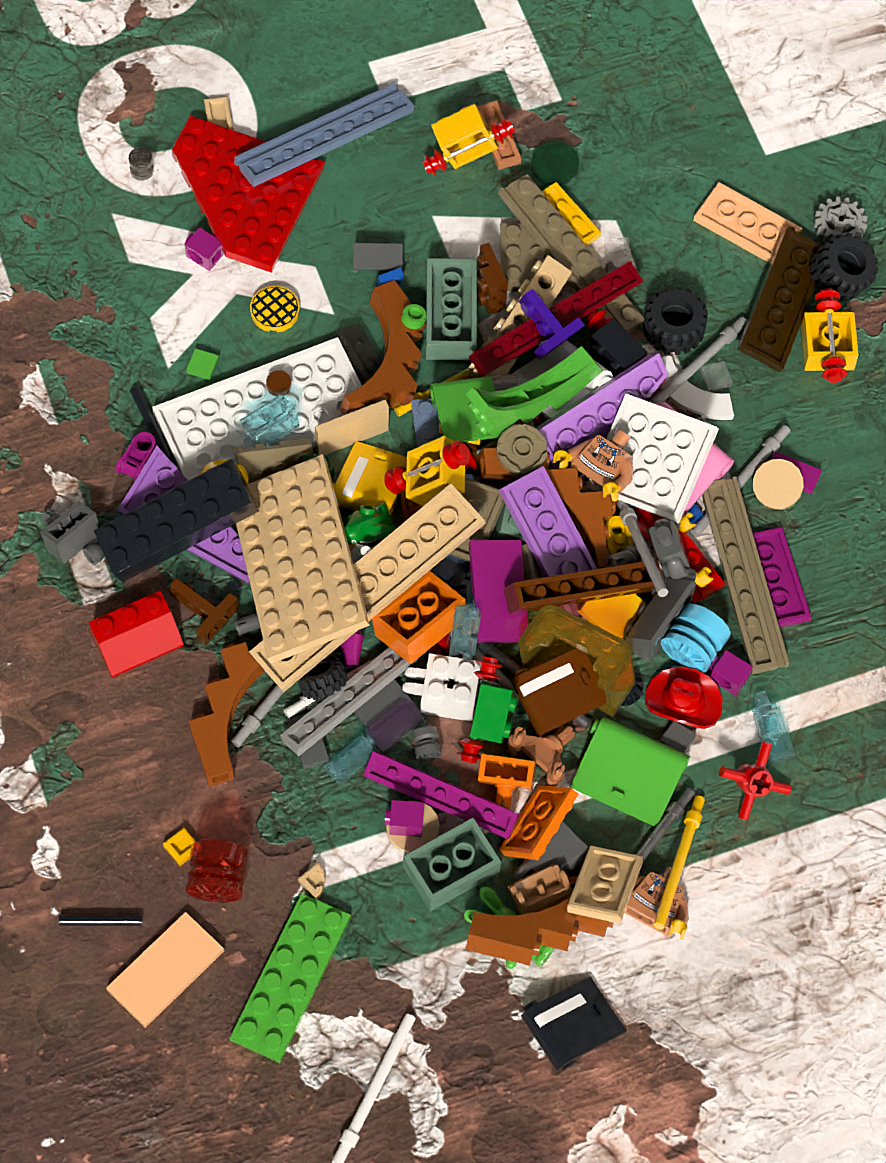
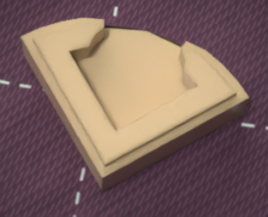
(313, 880)

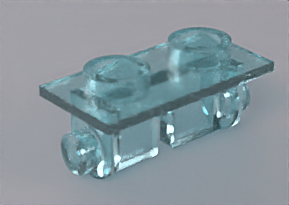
(465, 622)
(350, 759)

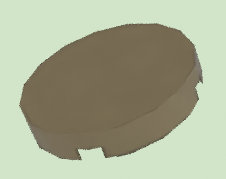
(521, 449)

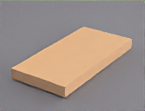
(743, 221)
(165, 969)

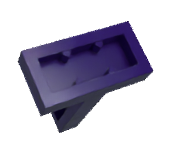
(547, 324)

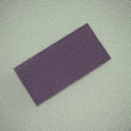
(394, 725)

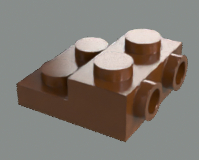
(490, 281)

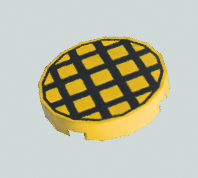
(274, 308)

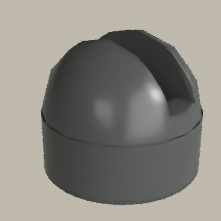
(93, 553)

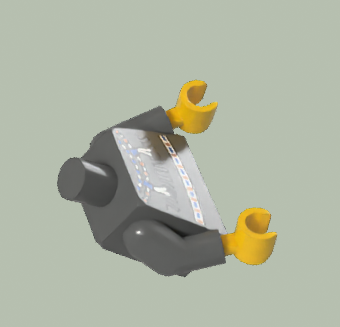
(672, 552)

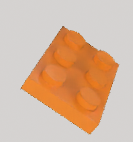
(539, 822)

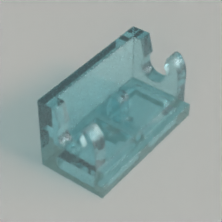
(270, 421)

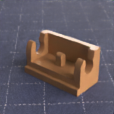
(540, 890)

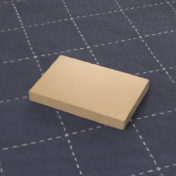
(352, 427)
(605, 884)

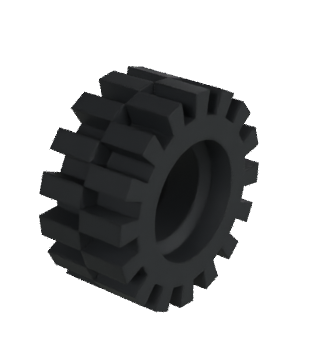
(323, 679)

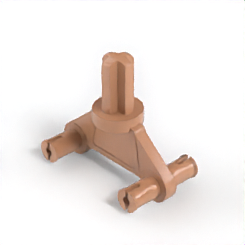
(543, 751)

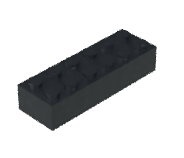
(176, 520)

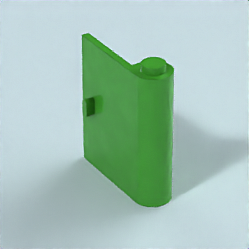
(629, 771)

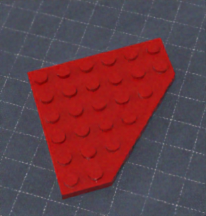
(246, 219)

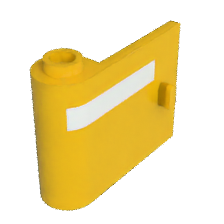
(363, 478)

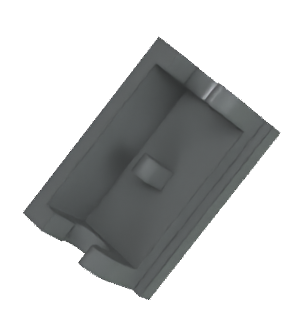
(377, 256)

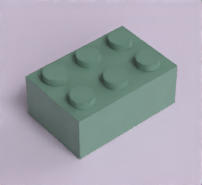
(451, 864)

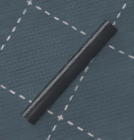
(100, 920)

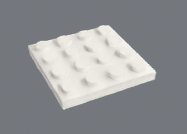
(666, 456)

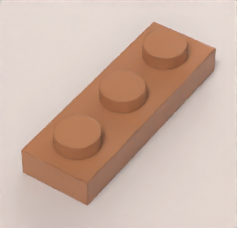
(507, 153)

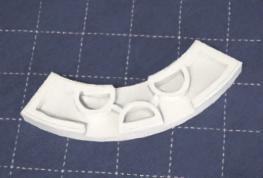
(698, 401)

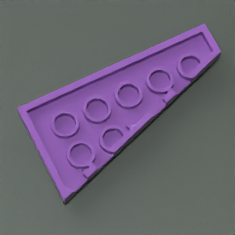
(597, 410)

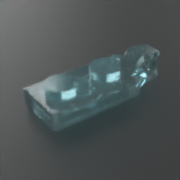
(772, 728)

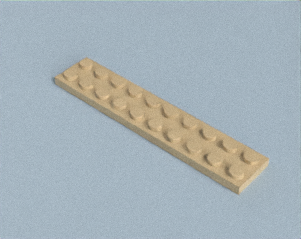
(390, 571)

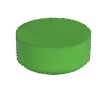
(414, 316)

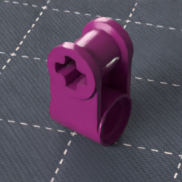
(134, 458)

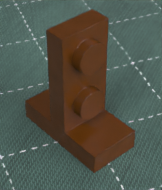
(205, 608)

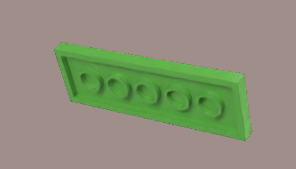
(290, 978)

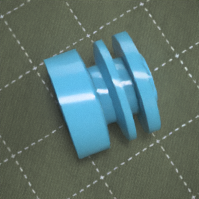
(695, 637)

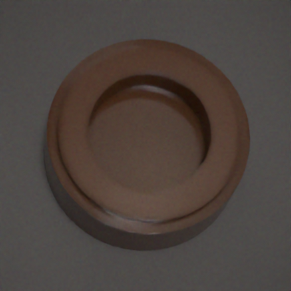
(278, 383)

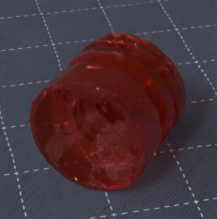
(216, 871)

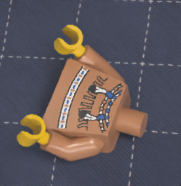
(602, 462)
(646, 901)

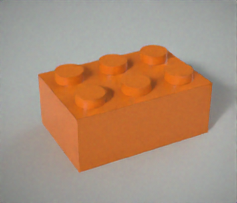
(418, 617)

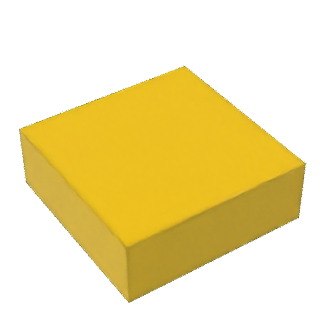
(179, 846)

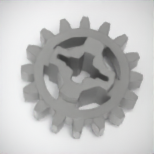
(839, 218)

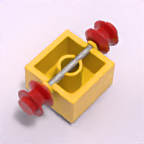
(465, 138)
(829, 338)
(430, 470)

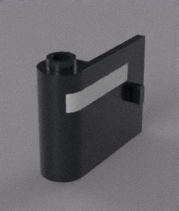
(572, 1023)

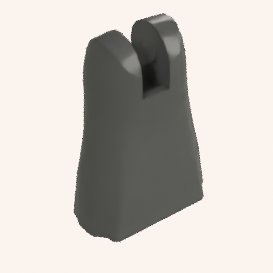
(563, 849)

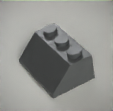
(658, 617)

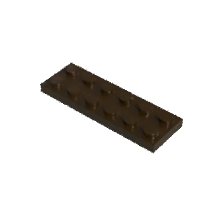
(781, 302)

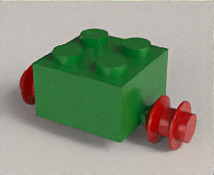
(491, 711)

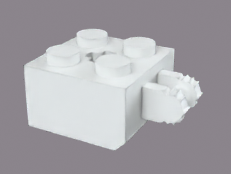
(440, 674)

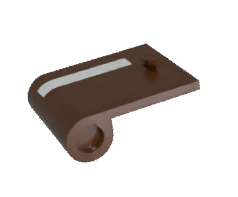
(556, 691)

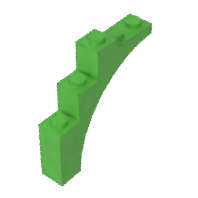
(554, 387)

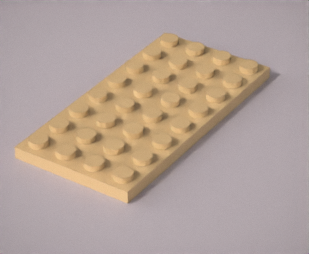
(300, 561)

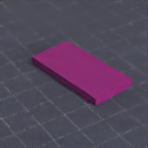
(493, 568)
(781, 577)

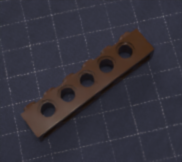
(578, 587)

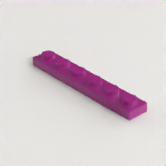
(441, 794)

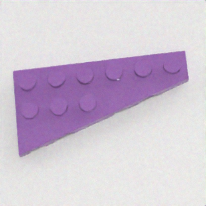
(161, 476)

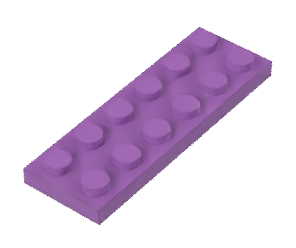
(547, 527)

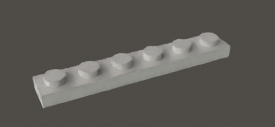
(346, 701)

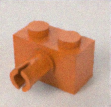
(506, 776)

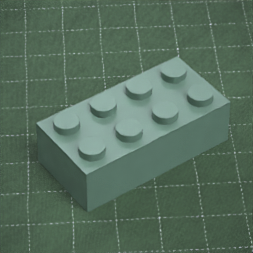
(451, 309)

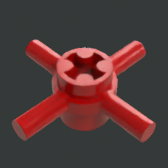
(761, 779)

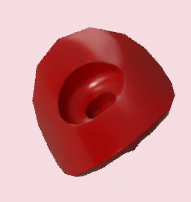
(685, 697)

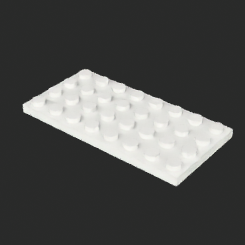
(207, 421)

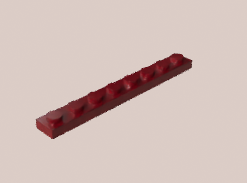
(577, 305)

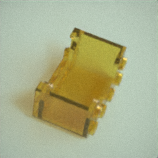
(559, 631)

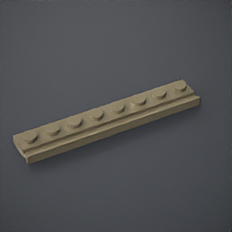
(563, 245)
(744, 576)

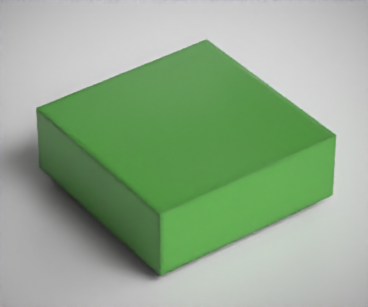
(202, 364)

